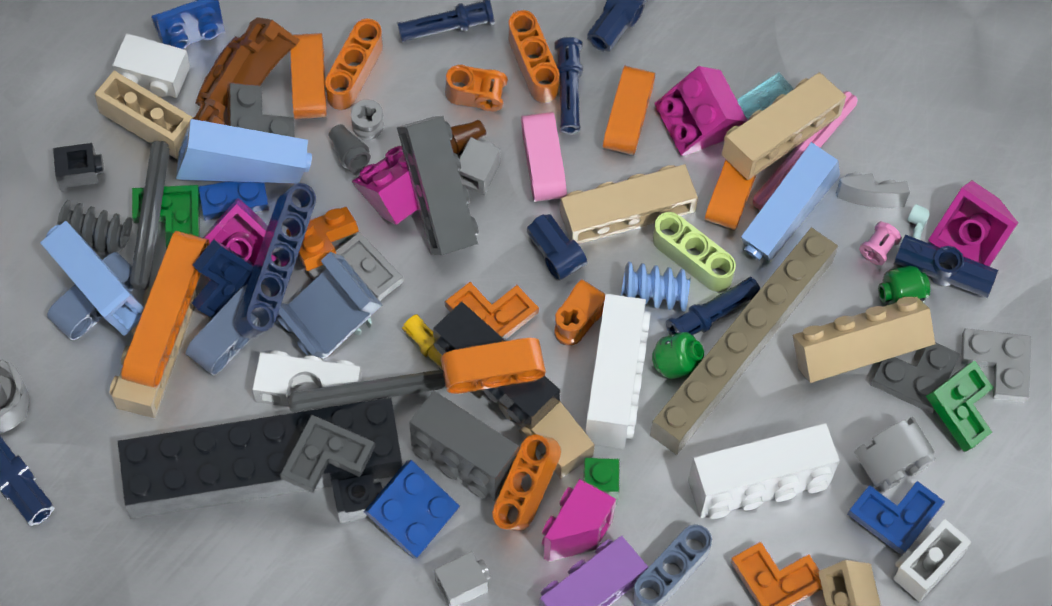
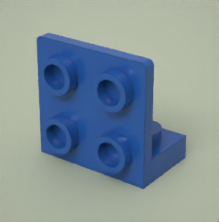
(189, 23)

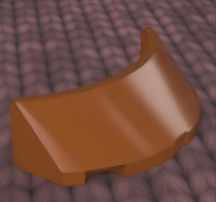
(242, 61)

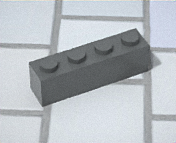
(438, 185)

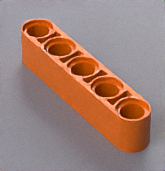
(164, 311)

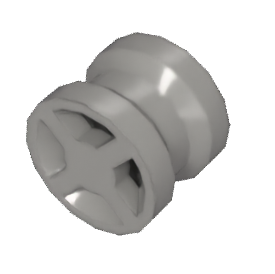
(362, 125)

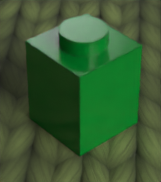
(603, 475)

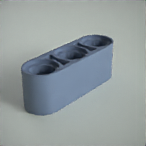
(74, 311)
(219, 338)
(676, 553)

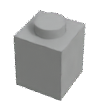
(479, 165)
(462, 579)

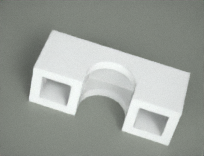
(280, 375)

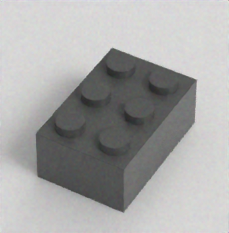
(462, 445)

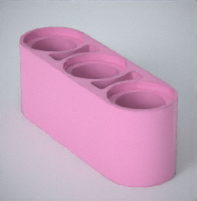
(543, 156)

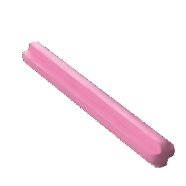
(818, 139)

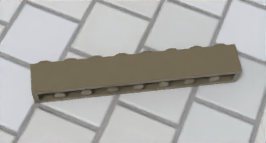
(743, 341)

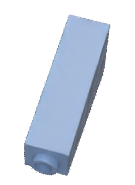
(240, 155)
(791, 203)
(93, 277)

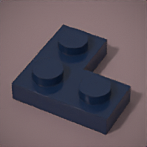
(227, 276)

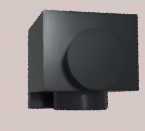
(77, 165)
(349, 507)

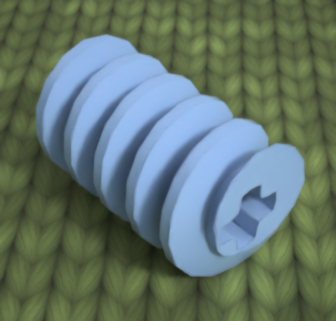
(656, 286)

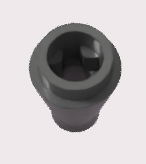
(350, 150)

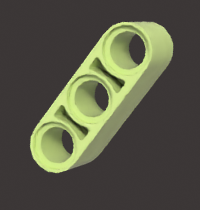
(699, 265)

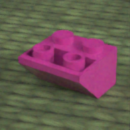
(700, 110)
(388, 186)
(580, 522)

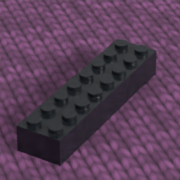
(243, 458)

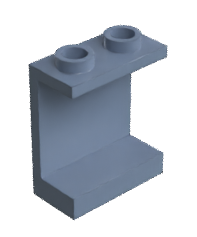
(329, 308)

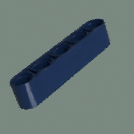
(265, 270)

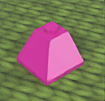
(975, 224)
(240, 231)

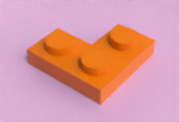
(322, 232)
(504, 315)
(775, 586)

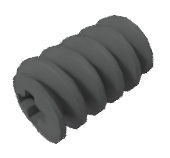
(97, 231)

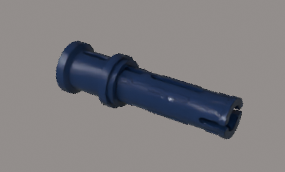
(461, 17)
(570, 72)
(702, 316)

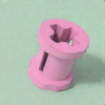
(882, 250)

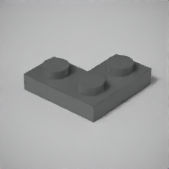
(246, 111)
(914, 382)
(321, 445)

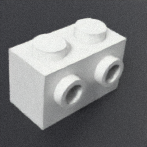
(152, 65)
(931, 560)

